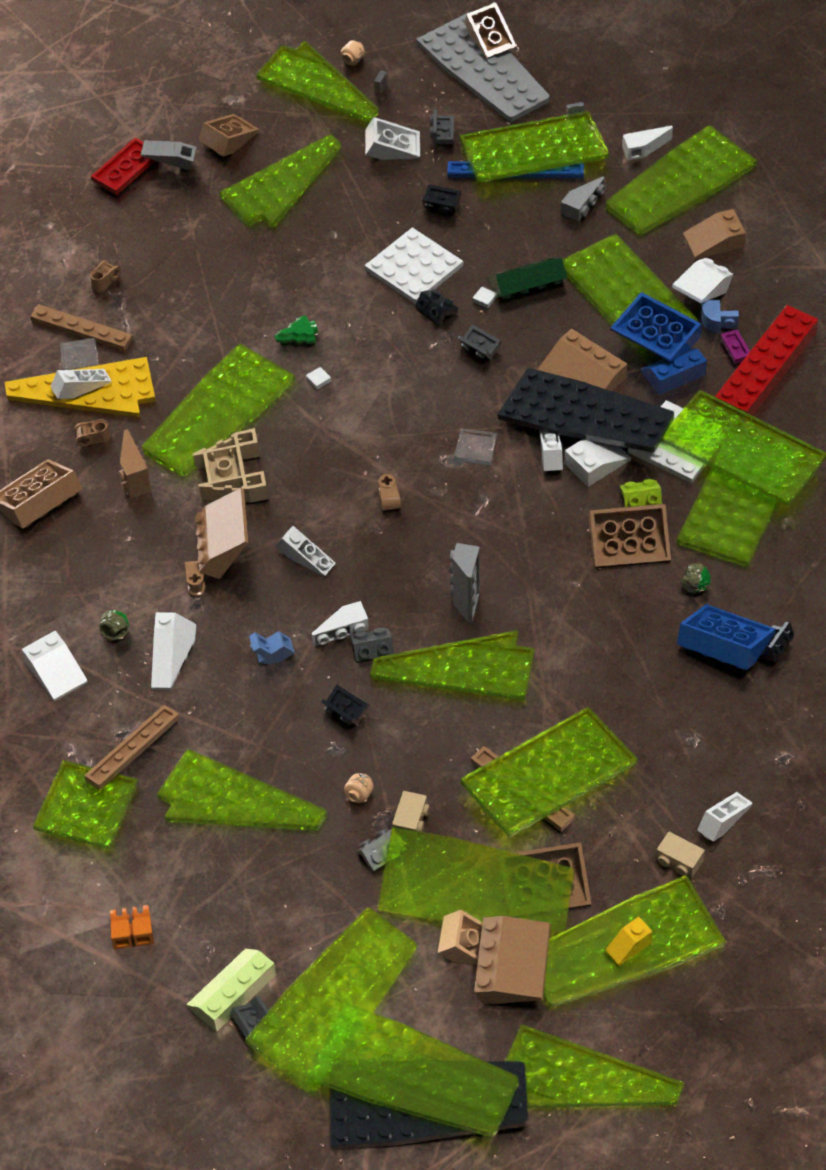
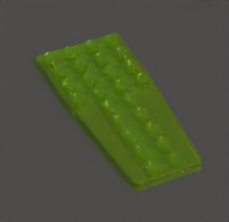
(680, 180)
(217, 408)
(444, 874)
(679, 929)
(351, 971)
(412, 1072)

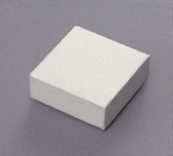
(484, 297)
(318, 378)

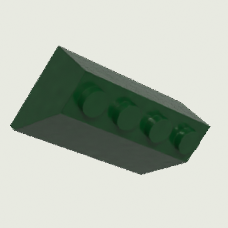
(527, 277)

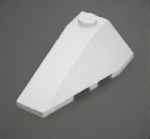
(171, 645)

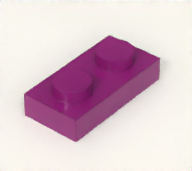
(735, 345)

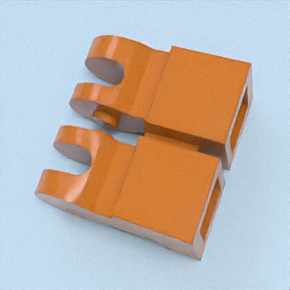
(123, 932)

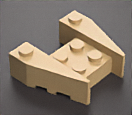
(227, 471)

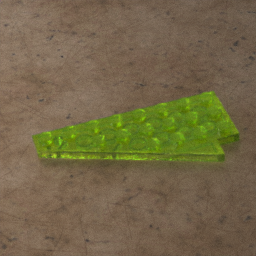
(476, 665)
(577, 1076)

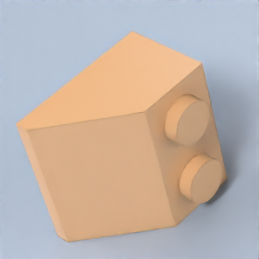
(460, 938)

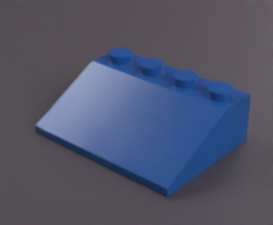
(657, 328)
(724, 636)

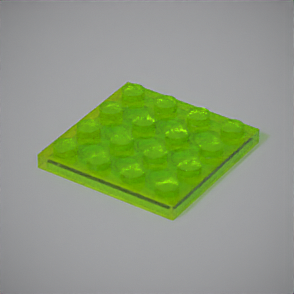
(82, 811)

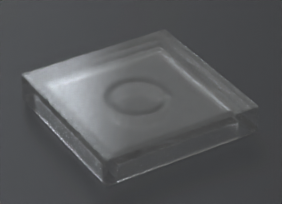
(79, 354)
(475, 446)

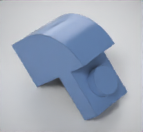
(714, 319)
(273, 649)

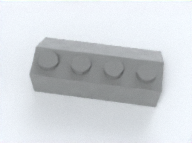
(465, 579)

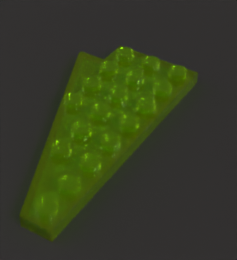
(314, 78)
(278, 186)
(218, 794)

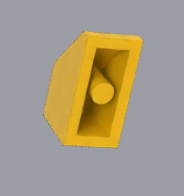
(629, 941)

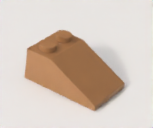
(489, 30)
(226, 134)
(716, 235)
(133, 469)

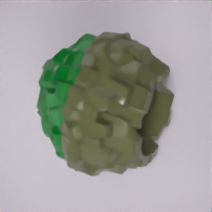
(696, 578)
(113, 625)

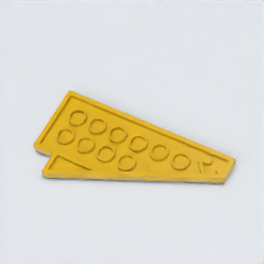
(128, 387)

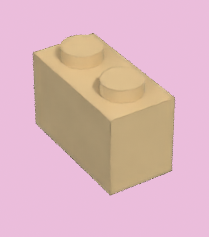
(411, 812)
(679, 855)

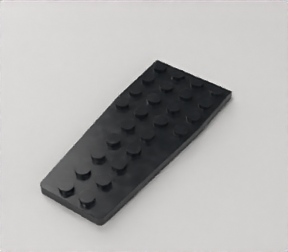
(585, 412)
(366, 1124)

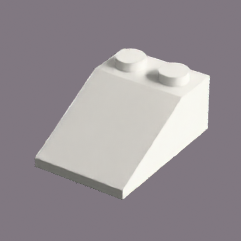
(391, 141)
(704, 281)
(594, 460)
(54, 666)

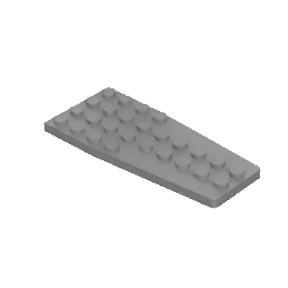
(495, 80)

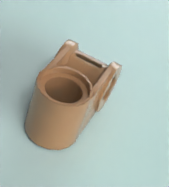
(104, 276)
(93, 432)
(388, 493)
(195, 579)

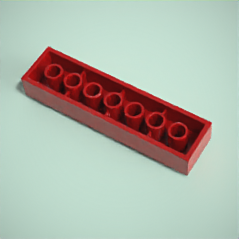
(769, 360)

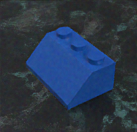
(670, 375)

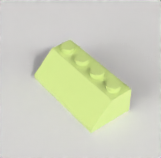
(232, 988)

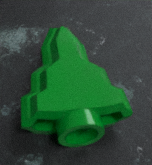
(299, 331)

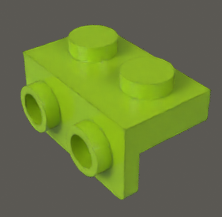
(641, 493)

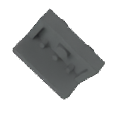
(442, 129)
(480, 342)
(372, 644)
(249, 1015)

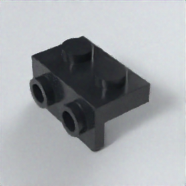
(441, 198)
(435, 305)
(778, 642)
(346, 704)

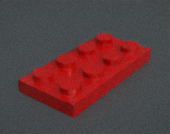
(122, 168)

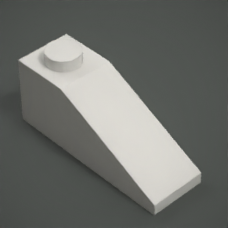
(723, 816)

